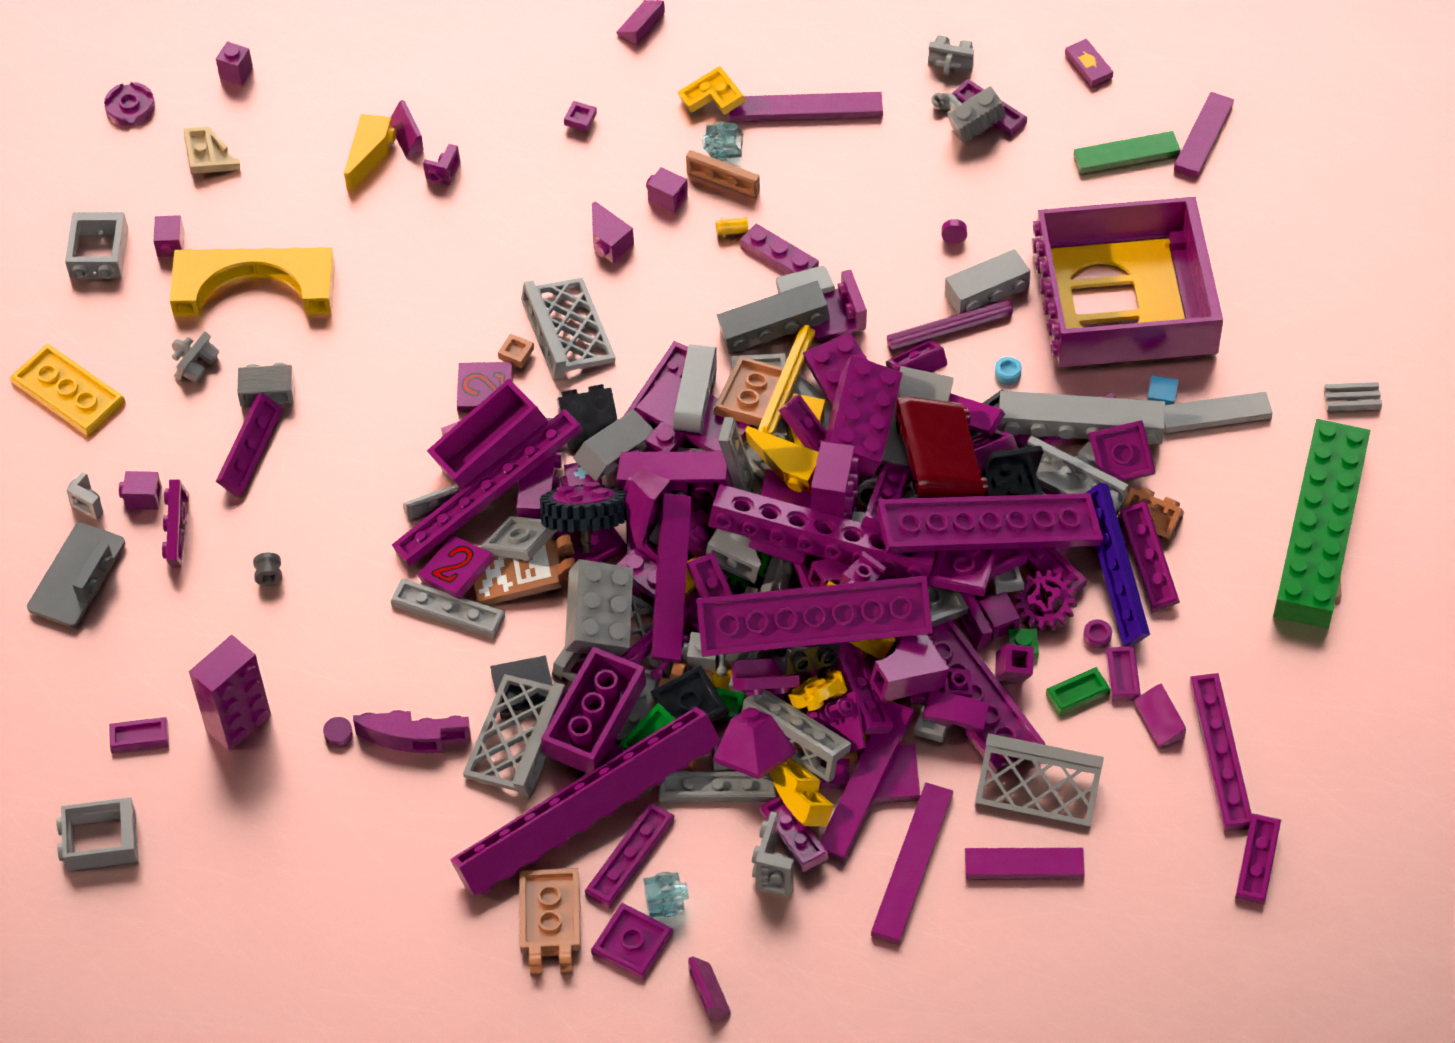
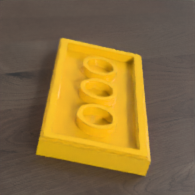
(67, 389)

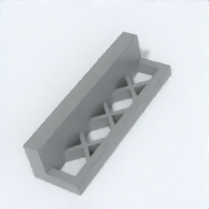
(1072, 479)
(802, 729)

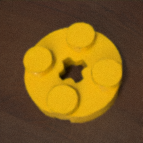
(814, 691)

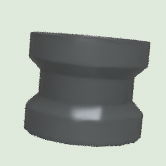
(267, 569)

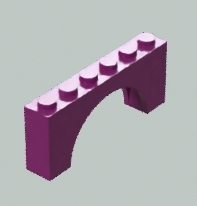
(914, 664)

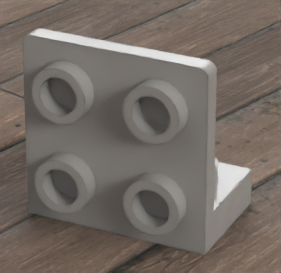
(772, 871)

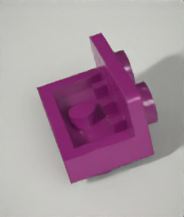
(761, 674)

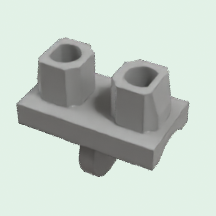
(951, 56)
(188, 366)

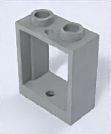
(97, 225)
(94, 812)

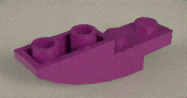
(400, 733)

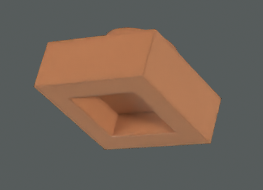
(516, 350)

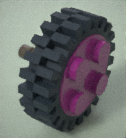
(583, 509)

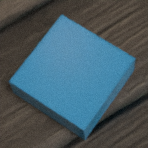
(1163, 389)

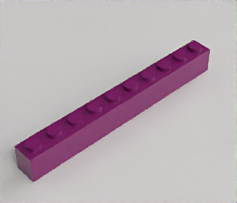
(585, 801)

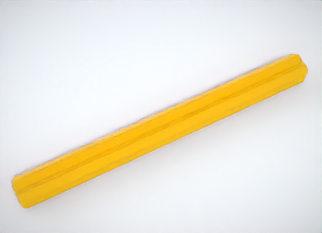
(787, 379)

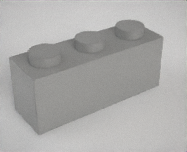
(987, 282)
(602, 451)

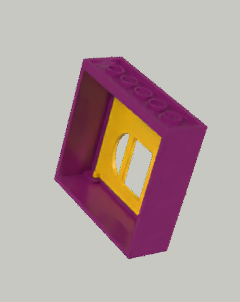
(1137, 241)

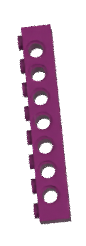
(810, 532)

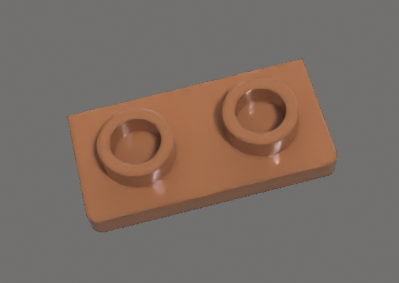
(1164, 513)

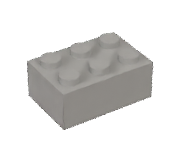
(599, 607)

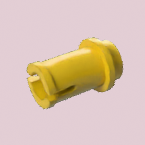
(731, 226)

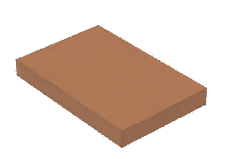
(748, 391)

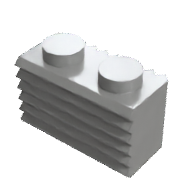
(976, 114)
(274, 381)

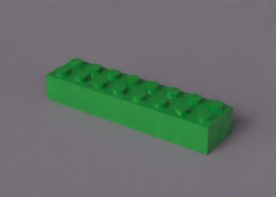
(1322, 524)

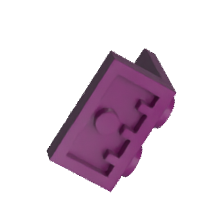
(845, 309)

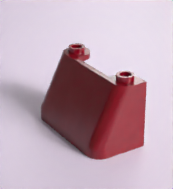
(939, 448)

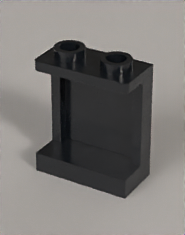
(805, 658)

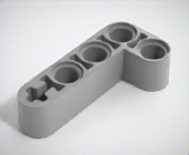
(695, 387)

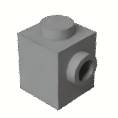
(693, 655)

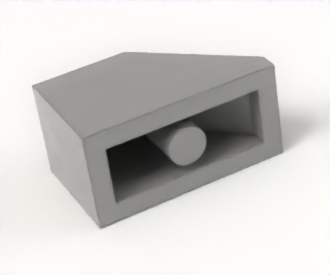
(734, 554)

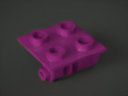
(843, 718)

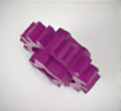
(1057, 597)

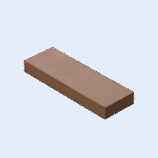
(722, 173)

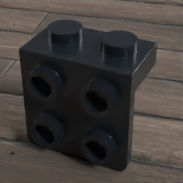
(591, 409)
(1014, 471)

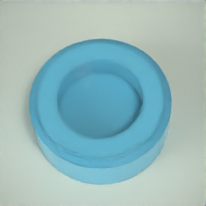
(1008, 370)

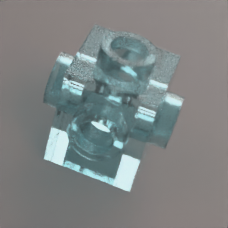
(723, 141)
(665, 894)

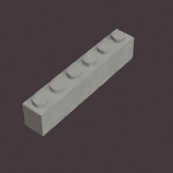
(1077, 415)

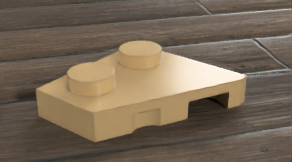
(207, 152)

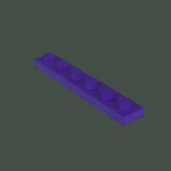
(1118, 570)

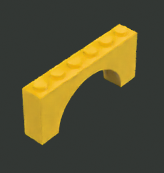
(202, 272)

